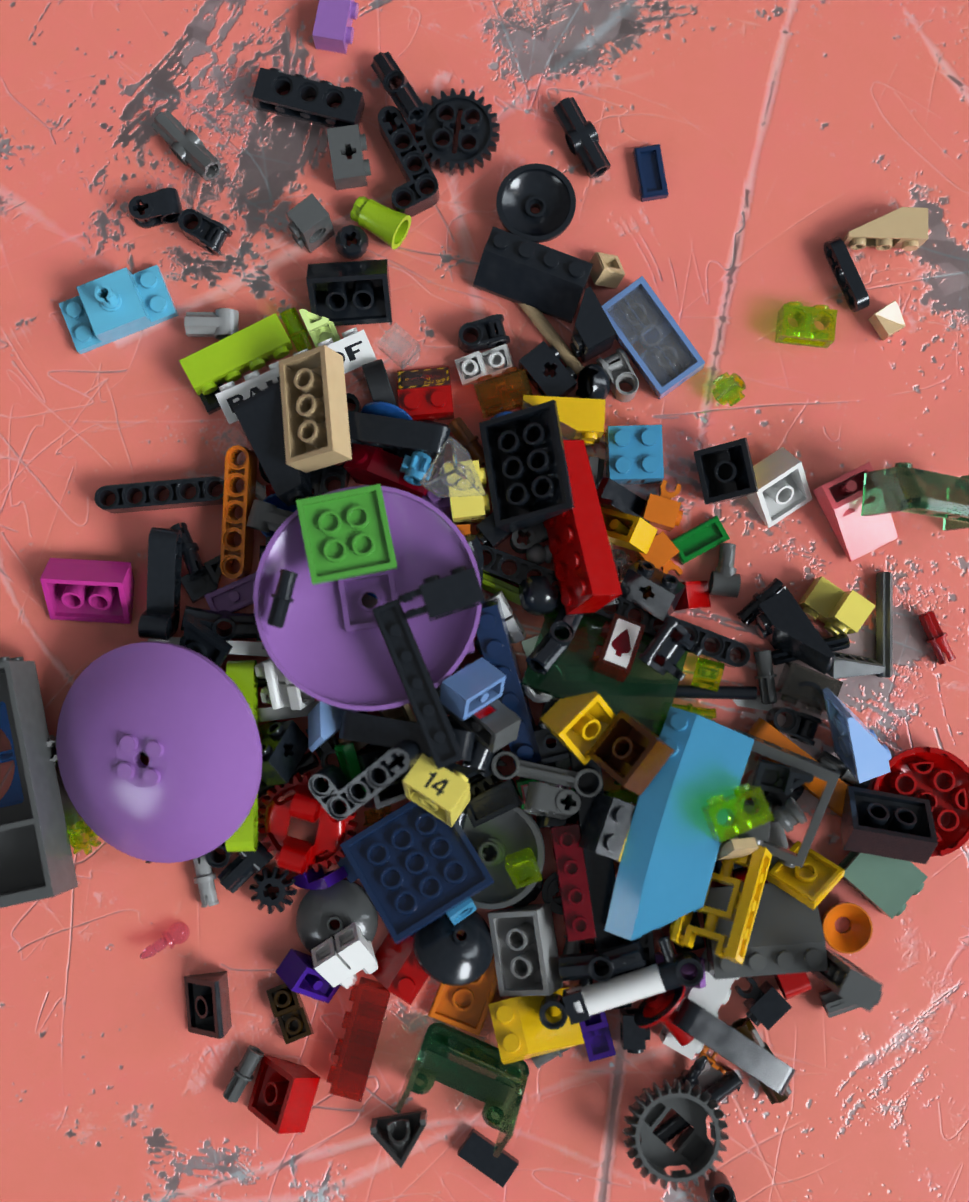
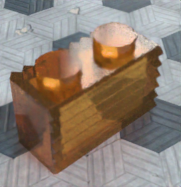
(501, 392)

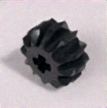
(271, 899)

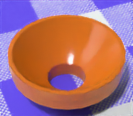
(859, 928)

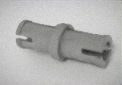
(205, 882)

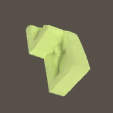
(319, 327)

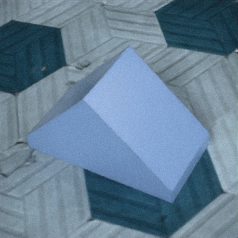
(323, 723)

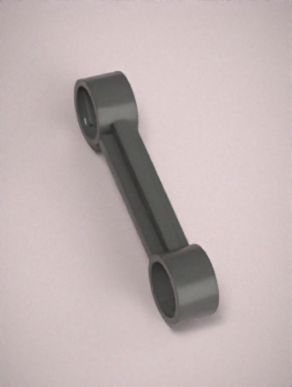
(547, 773)

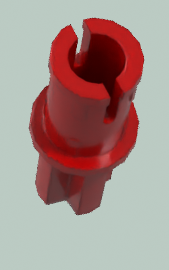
(936, 637)

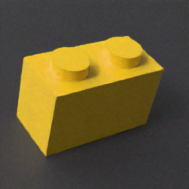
(628, 530)

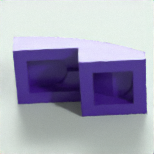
(597, 1037)

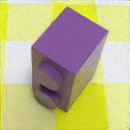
(333, 25)

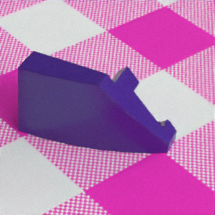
(319, 880)

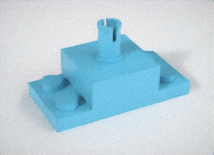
(117, 307)

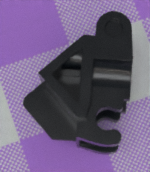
(668, 647)

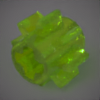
(729, 389)
(76, 839)

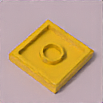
(807, 883)

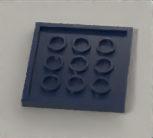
(415, 868)

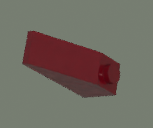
(376, 466)

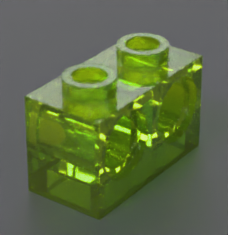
(806, 333)
(738, 819)

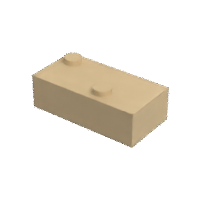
(314, 409)

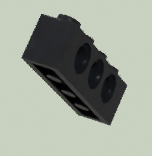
(293, 104)

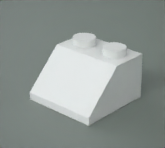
(780, 487)

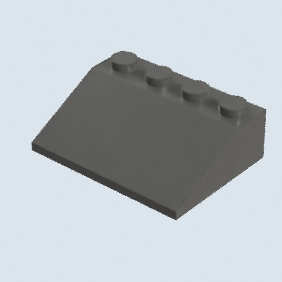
(783, 938)

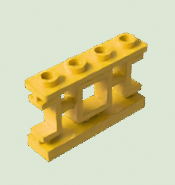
(740, 910)

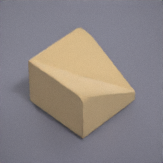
(606, 270)
(887, 320)

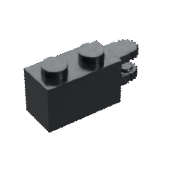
(446, 594)

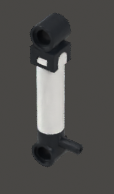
(584, 1001)

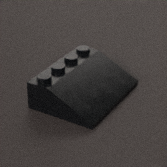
(526, 467)

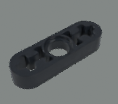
(846, 274)

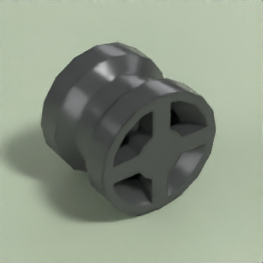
(789, 814)

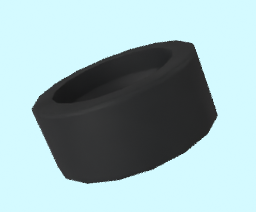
(378, 382)

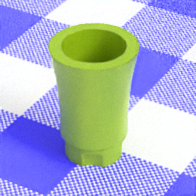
(381, 221)

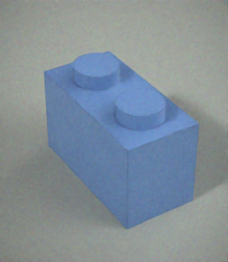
(472, 688)

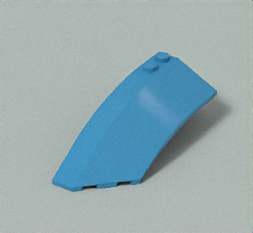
(669, 841)

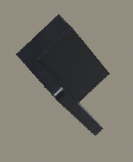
(618, 498)

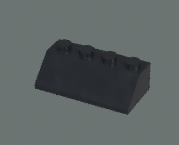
(532, 274)

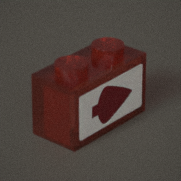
(618, 647)

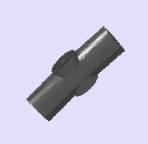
(186, 145)

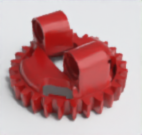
(295, 853)

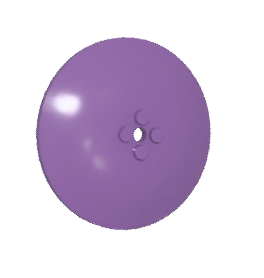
(333, 641)
(197, 743)

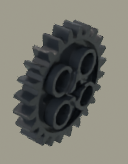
(481, 134)

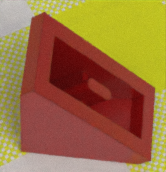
(694, 596)

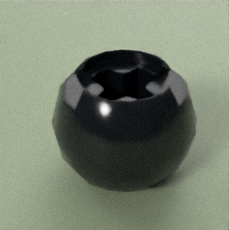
(349, 233)

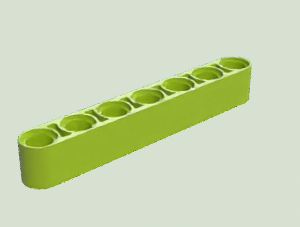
(245, 678)

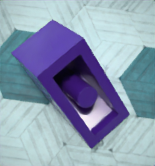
(301, 977)

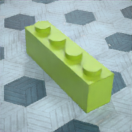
(236, 354)

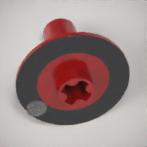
(663, 1009)

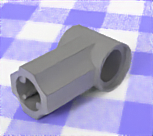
(212, 324)

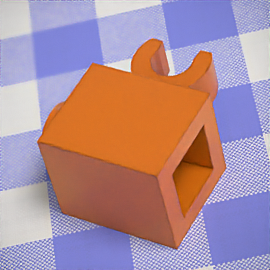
(661, 510)
(661, 553)

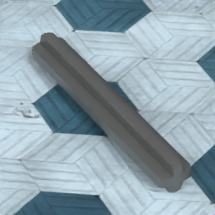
(884, 622)

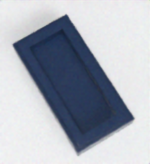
(650, 173)

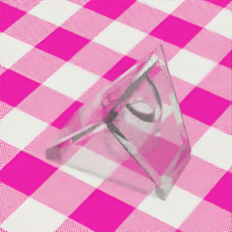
(452, 473)

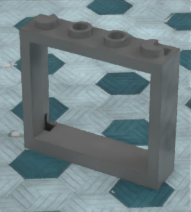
(808, 765)

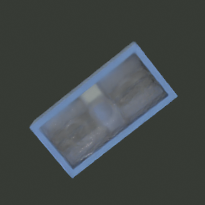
(652, 338)

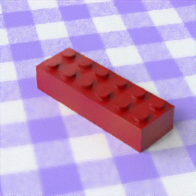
(581, 541)

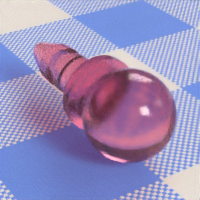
(176, 934)

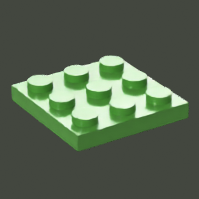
(346, 534)

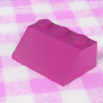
(88, 590)

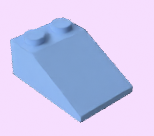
(855, 742)

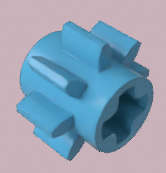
(415, 467)

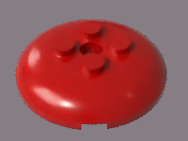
(943, 781)

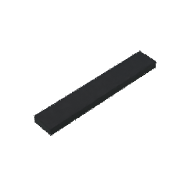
(417, 684)

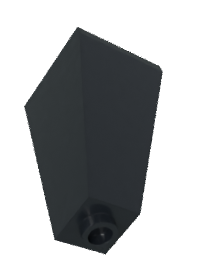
(263, 426)

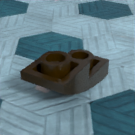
(290, 1013)

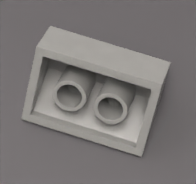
(525, 950)

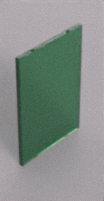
(642, 694)

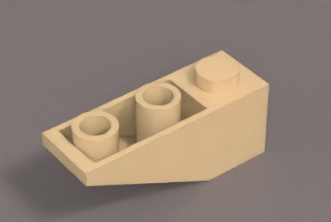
(898, 229)

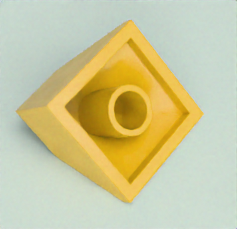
(579, 722)

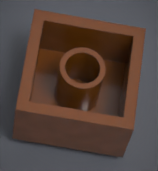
(630, 752)

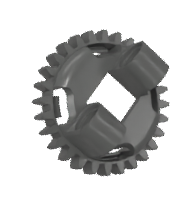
(690, 1148)

